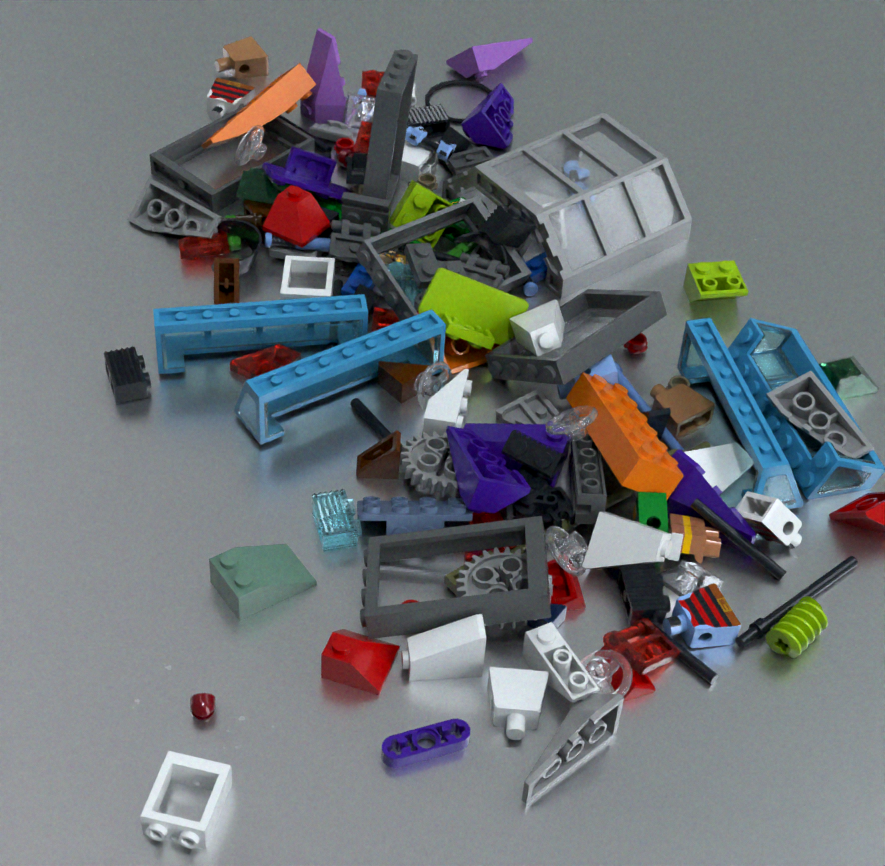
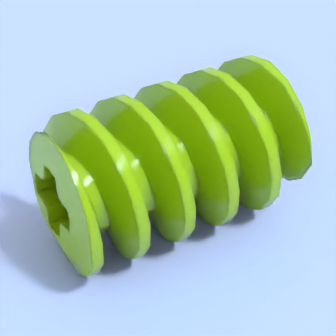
(797, 628)

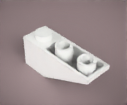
(447, 405)
(548, 651)

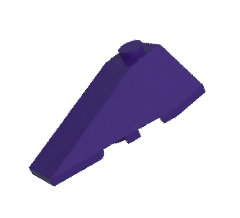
(491, 120)
(497, 434)
(481, 475)
(695, 486)

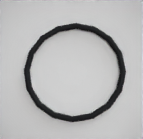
(466, 82)

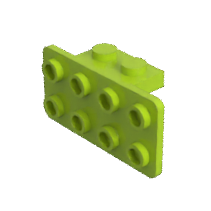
(472, 309)

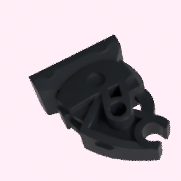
(542, 501)

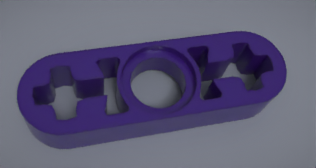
(419, 754)

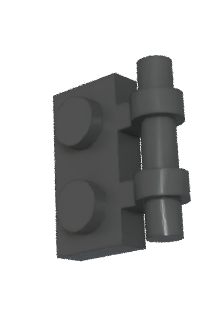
(344, 246)
(493, 272)

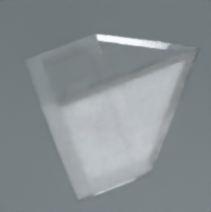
(358, 109)
(688, 578)

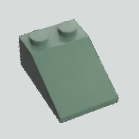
(258, 577)

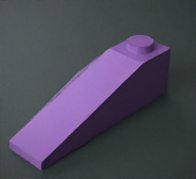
(484, 58)
(327, 96)

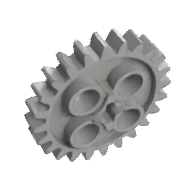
(423, 461)
(484, 575)

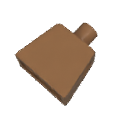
(243, 59)
(688, 409)

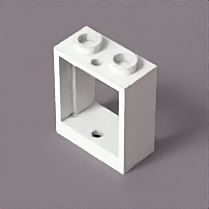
(301, 268)
(195, 773)

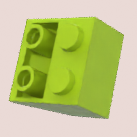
(417, 203)
(713, 281)

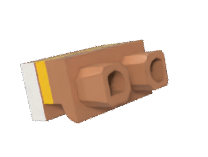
(692, 537)

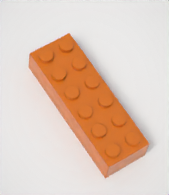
(625, 437)

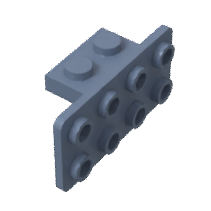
(412, 516)

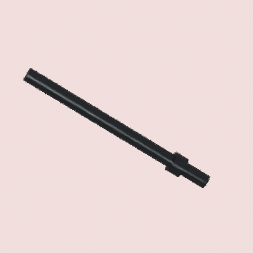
(761, 626)

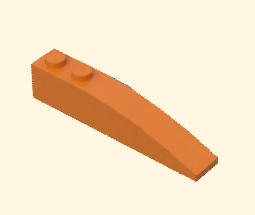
(267, 105)

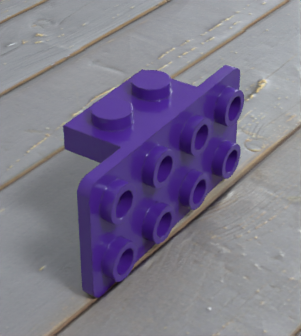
(308, 172)

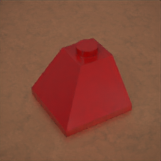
(296, 217)
(865, 512)
(357, 660)

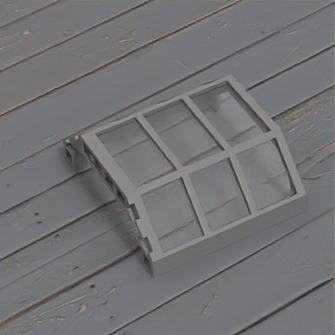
(594, 196)

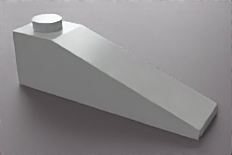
(171, 212)
(816, 412)
(583, 732)

